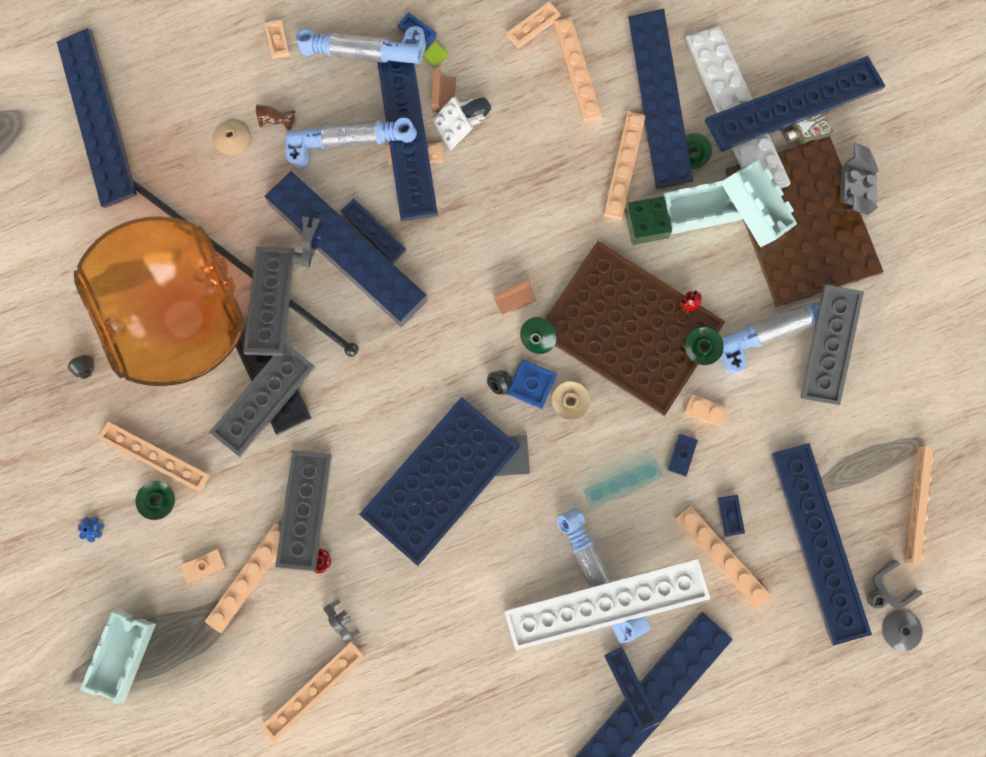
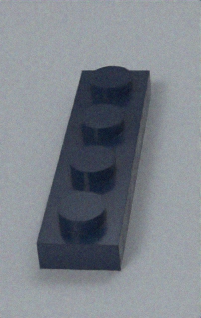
(373, 230)
(632, 689)

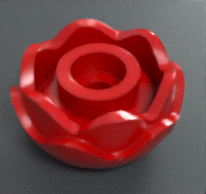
(691, 300)
(325, 562)

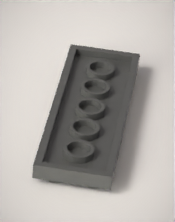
(269, 301)
(832, 344)
(262, 400)
(303, 511)

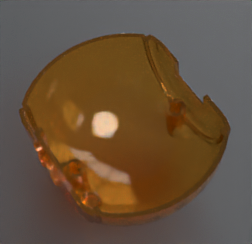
(155, 287)

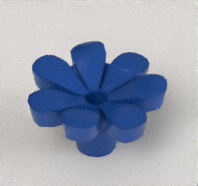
(90, 529)

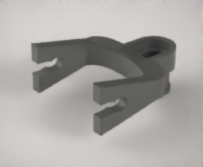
(304, 259)
(883, 594)
(338, 622)

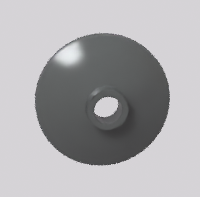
(893, 628)

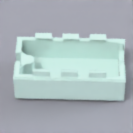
(759, 202)
(700, 207)
(118, 656)

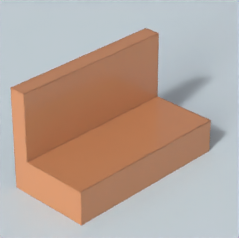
(442, 90)
(514, 297)

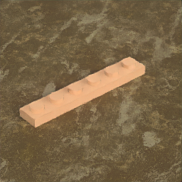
(577, 69)
(624, 165)
(154, 456)
(919, 510)
(723, 557)
(245, 581)
(312, 691)

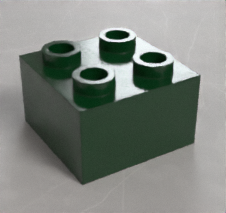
(648, 220)

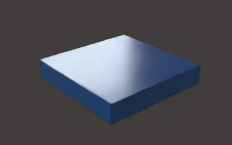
(532, 384)

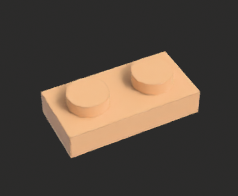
(277, 39)
(705, 410)

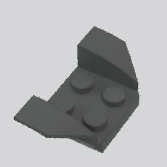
(860, 181)

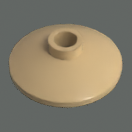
(231, 145)
(577, 393)

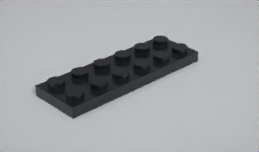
(294, 411)

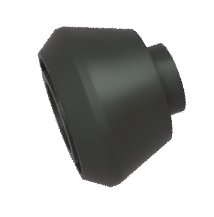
(81, 366)
(499, 382)

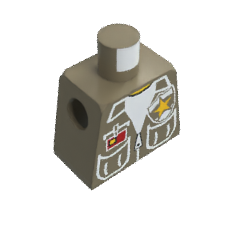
(809, 130)

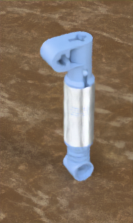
(363, 47)
(344, 136)
(765, 332)
(595, 570)

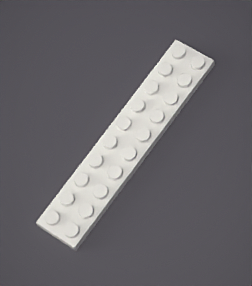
(728, 90)
(607, 604)

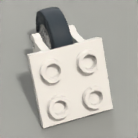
(458, 119)

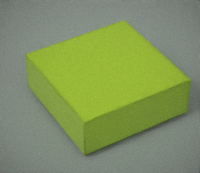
(435, 55)

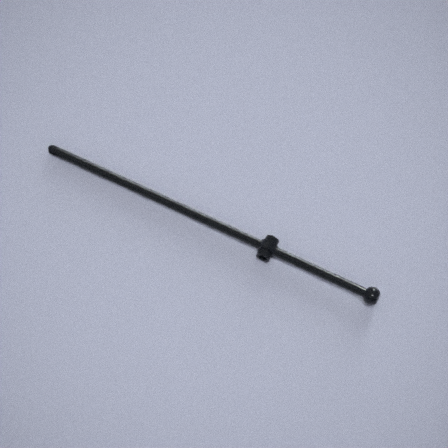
(350, 349)

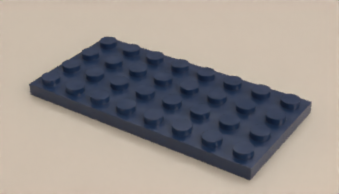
(439, 481)

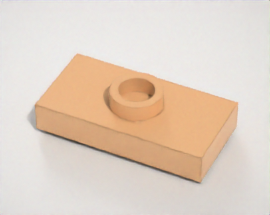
(203, 566)

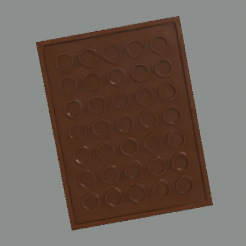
(829, 238)
(628, 327)

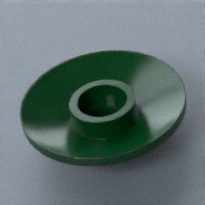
(702, 146)
(544, 330)
(709, 338)
(146, 500)

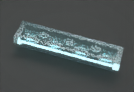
(623, 483)

